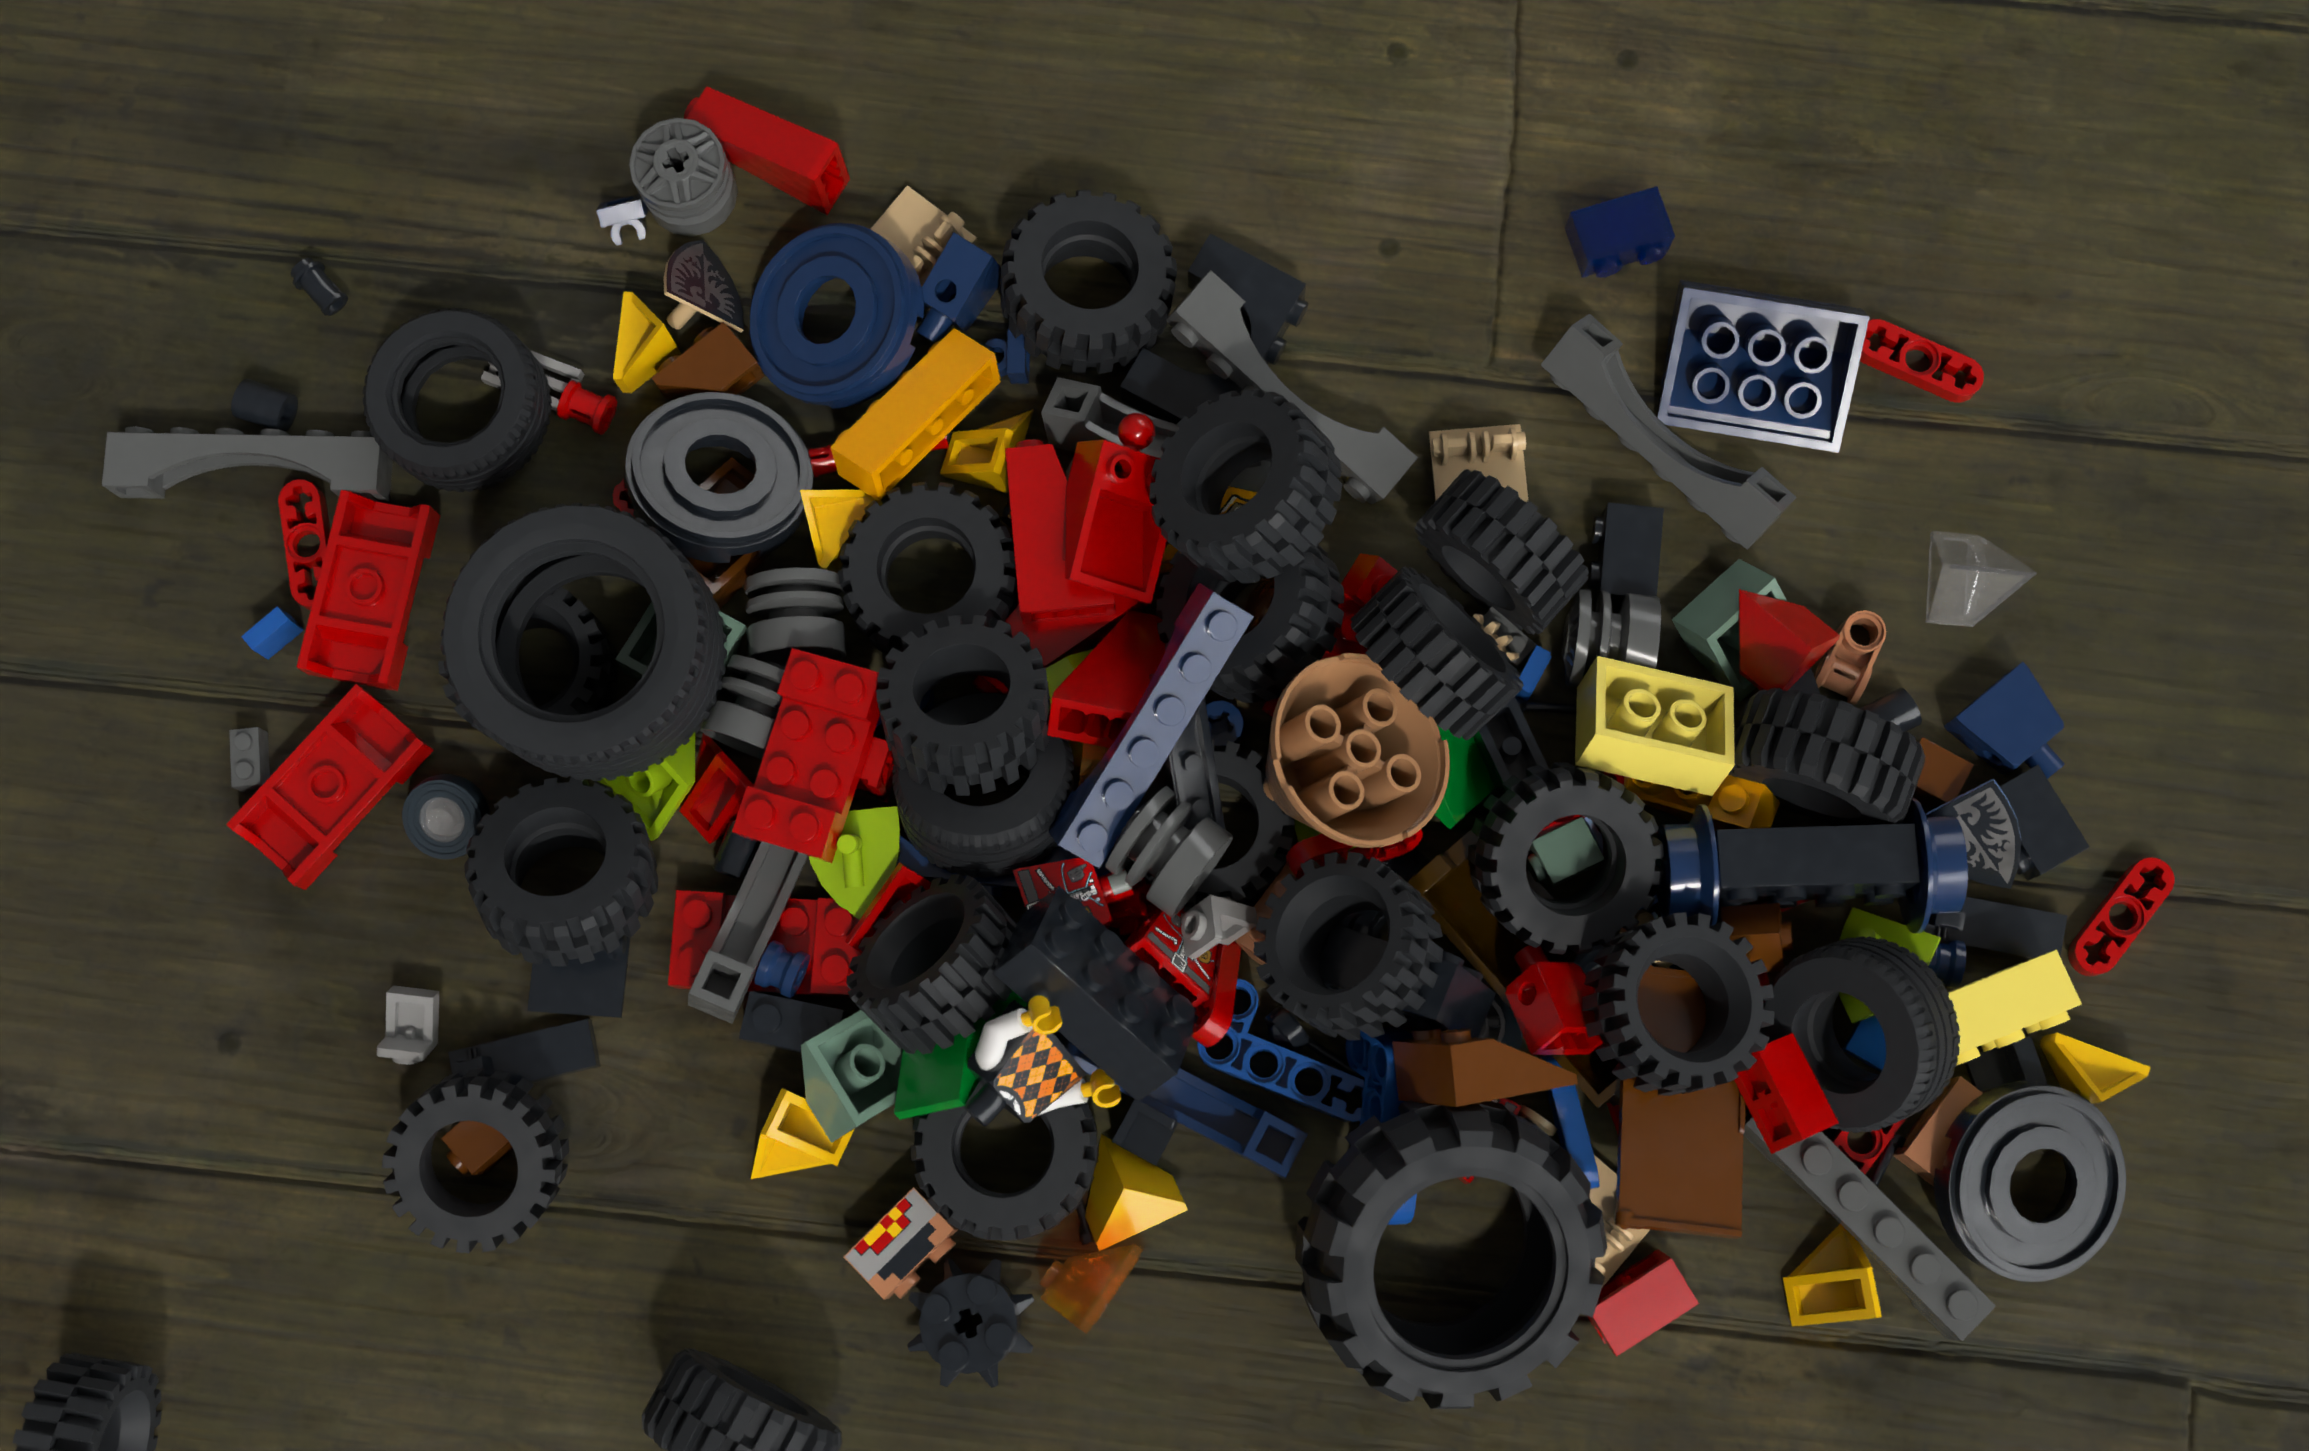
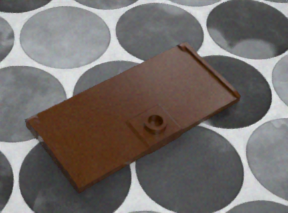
(1679, 1150)

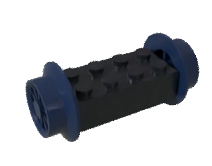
(1912, 861)

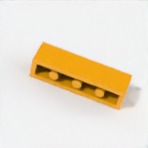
(915, 414)

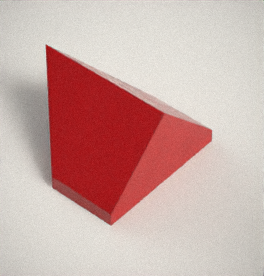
(1779, 640)
(716, 791)

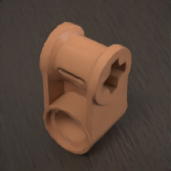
(1849, 665)

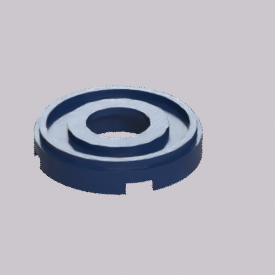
(879, 336)

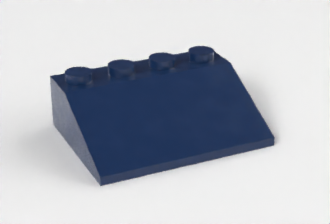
(1761, 365)

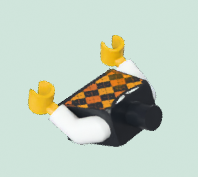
(1029, 1068)

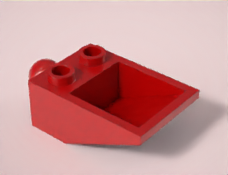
(1109, 514)

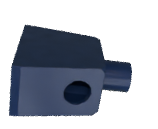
(961, 272)
(2011, 724)

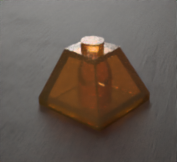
(1088, 1283)

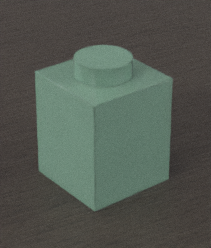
(1563, 854)

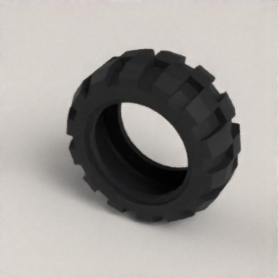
(1512, 1331)

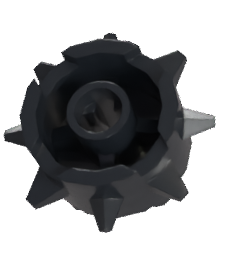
(996, 1335)

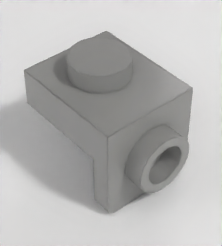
(1215, 922)
(410, 1024)

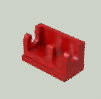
(877, 770)
(1784, 1095)
(1641, 1302)

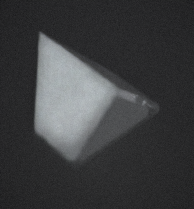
(1969, 578)

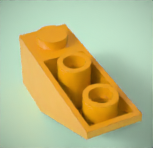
(1734, 804)

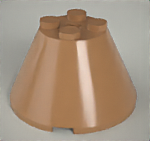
(1354, 754)

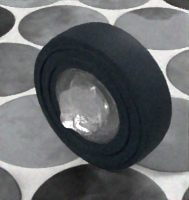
(443, 815)

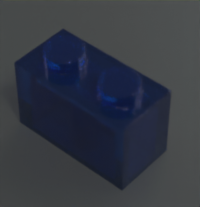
(1620, 233)

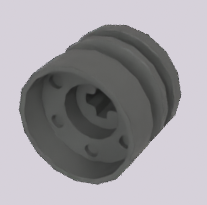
(688, 200)
(794, 614)
(1621, 636)
(751, 718)
(1168, 851)

